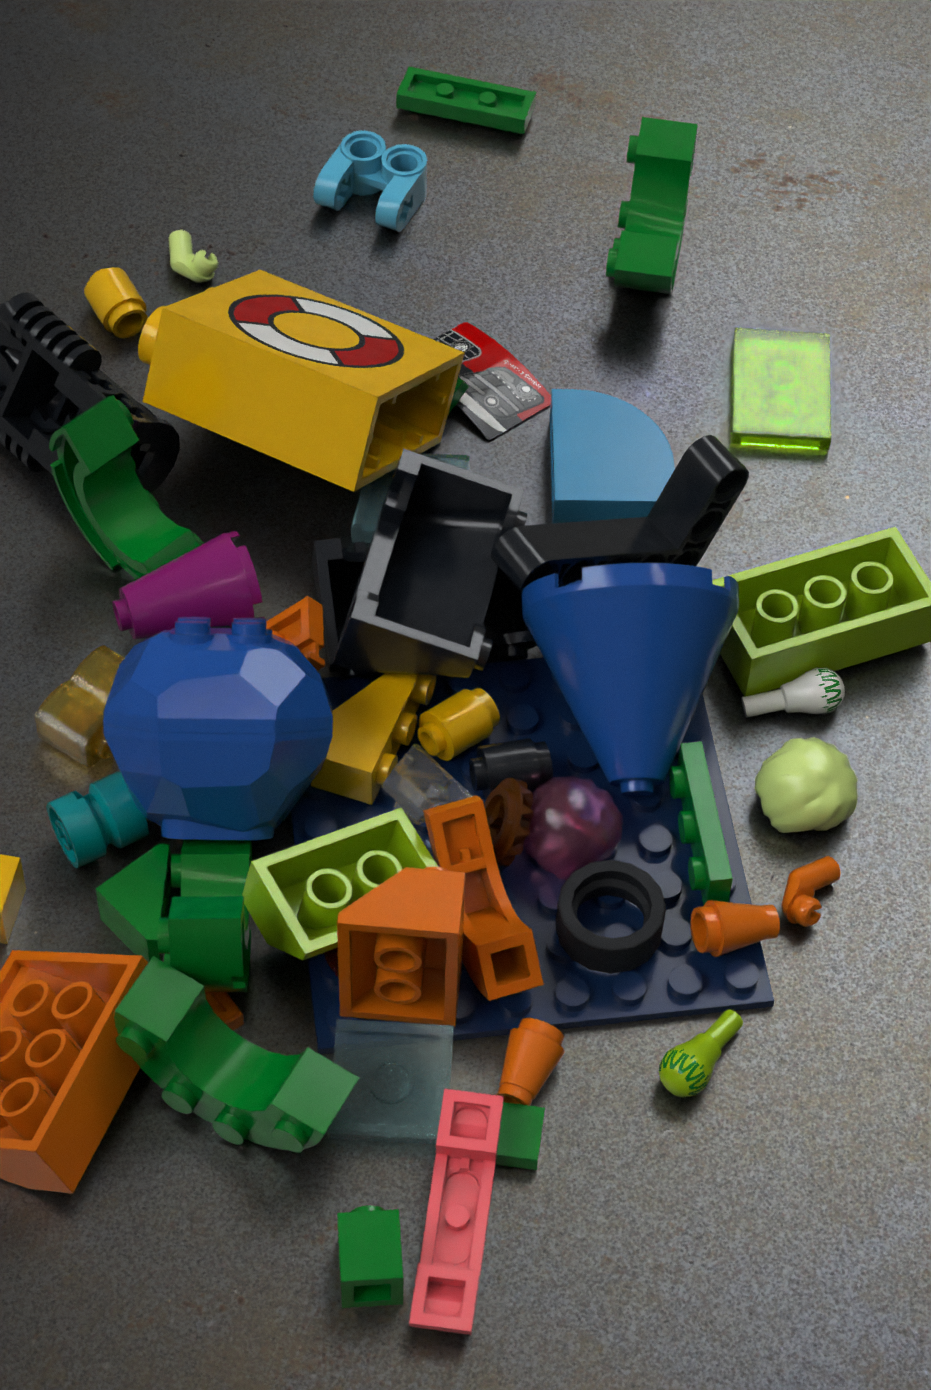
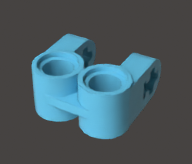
(366, 167)

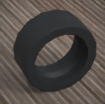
(616, 880)

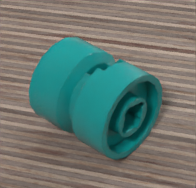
(95, 820)

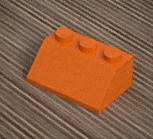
(404, 948)

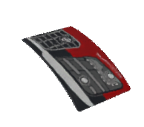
(499, 385)

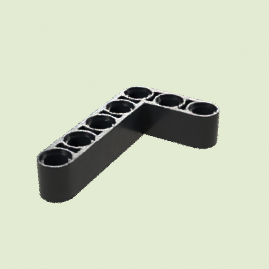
(673, 532)

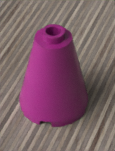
(204, 582)

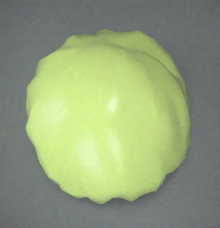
(807, 786)

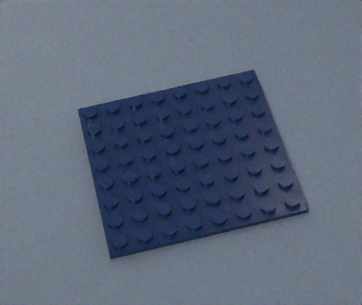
(668, 985)

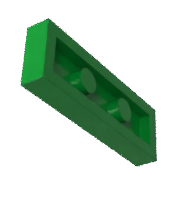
(466, 100)
(700, 824)

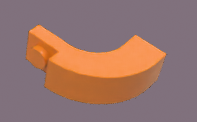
(496, 943)

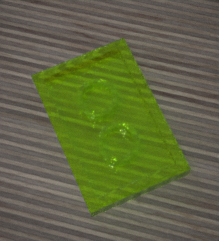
(781, 389)

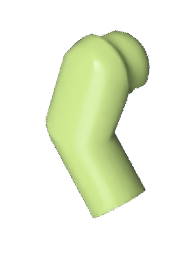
(186, 263)

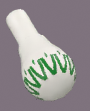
(811, 693)

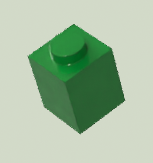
(370, 1257)

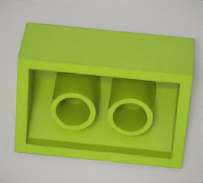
(304, 887)

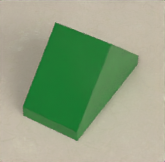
(137, 899)

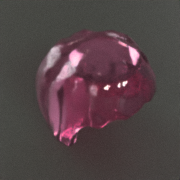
(572, 825)

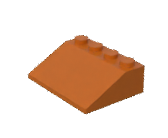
(60, 1062)

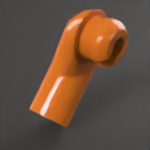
(801, 886)

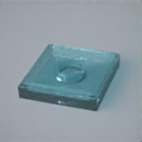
(399, 1080)

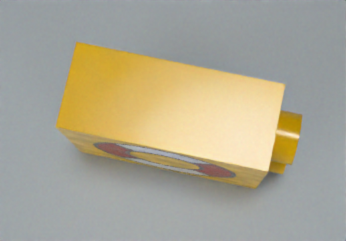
(299, 377)

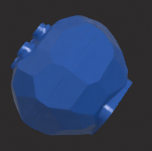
(217, 728)

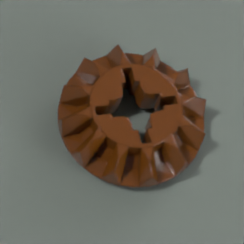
(509, 818)

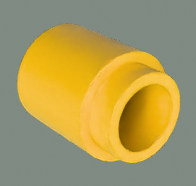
(116, 302)
(458, 723)

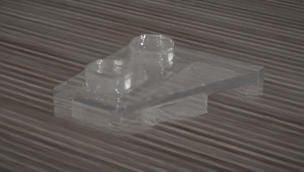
(421, 784)

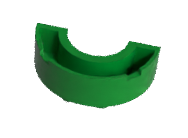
(656, 213)
(106, 495)
(209, 923)
(221, 1075)

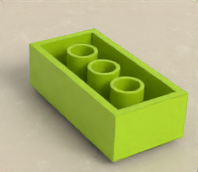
(827, 611)

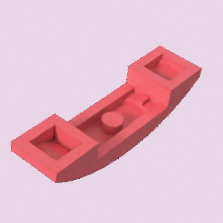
(457, 1212)

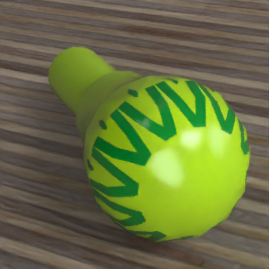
(690, 1065)

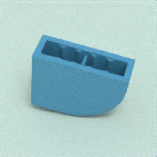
(604, 458)

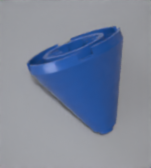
(632, 657)

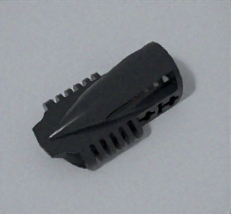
(56, 376)

